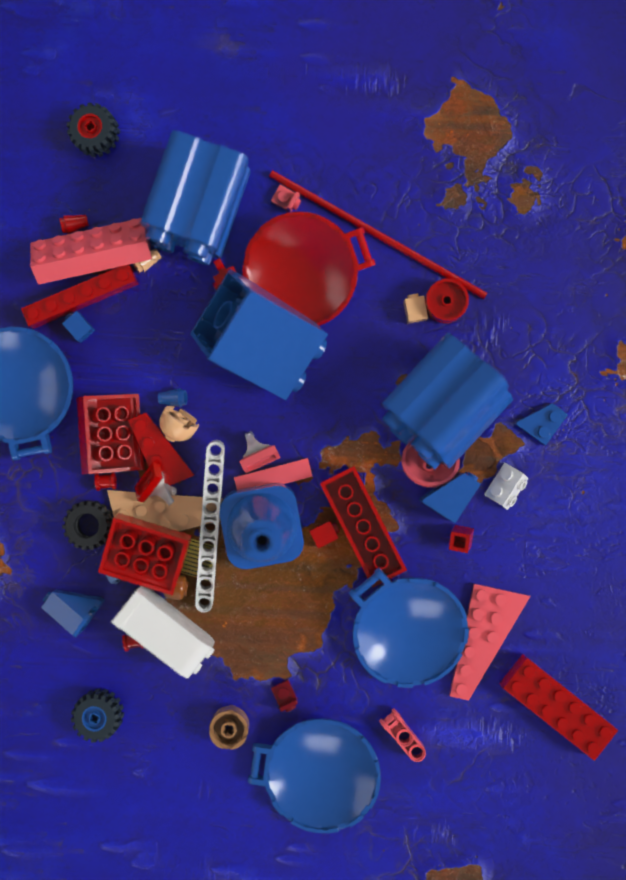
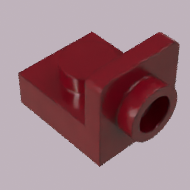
(285, 696)

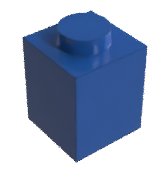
(78, 326)

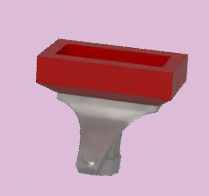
(153, 484)

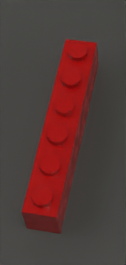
(79, 296)

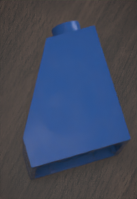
(258, 336)

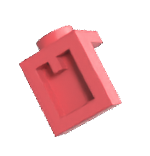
(286, 199)

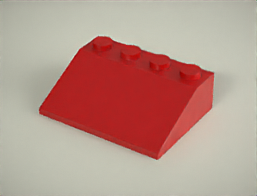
(106, 434)
(144, 553)

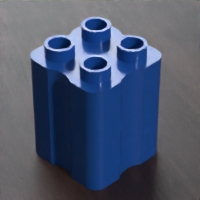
(195, 197)
(446, 402)

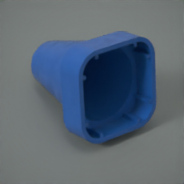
(261, 511)

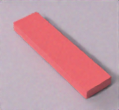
(280, 474)

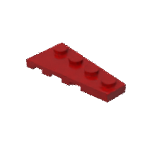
(159, 449)

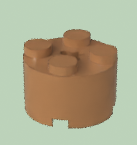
(225, 737)

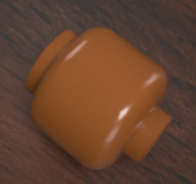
(181, 589)

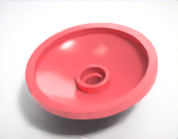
(416, 469)

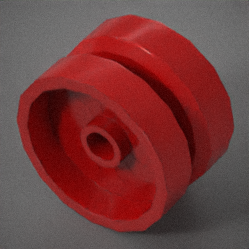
(457, 303)

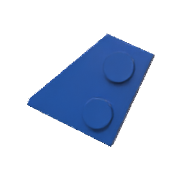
(543, 423)

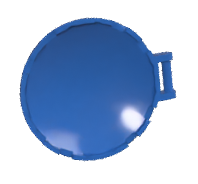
(33, 389)
(408, 630)
(319, 775)

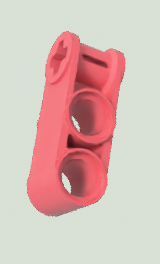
(395, 725)

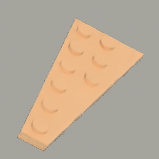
(179, 516)

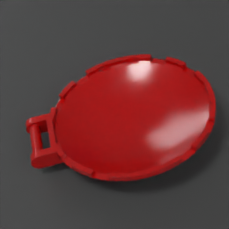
(306, 263)

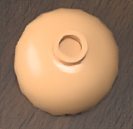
(177, 425)

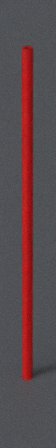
(376, 233)

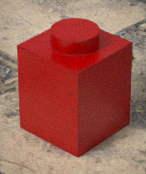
(324, 533)
(461, 539)

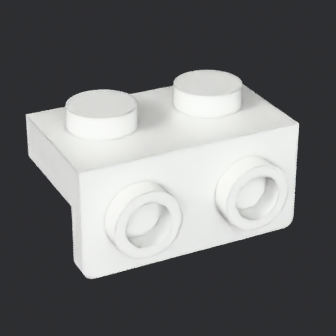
(506, 486)

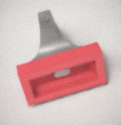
(257, 454)

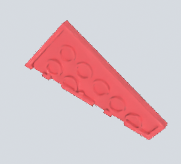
(489, 621)

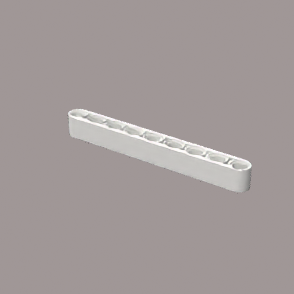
(209, 535)

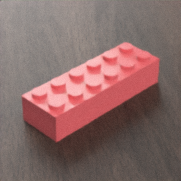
(89, 251)

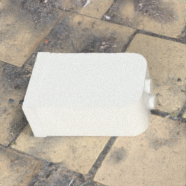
(165, 631)

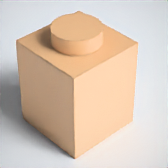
(415, 308)

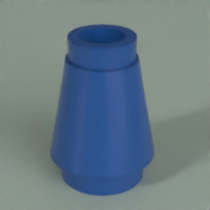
(173, 397)

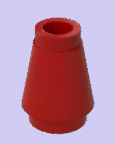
(72, 223)

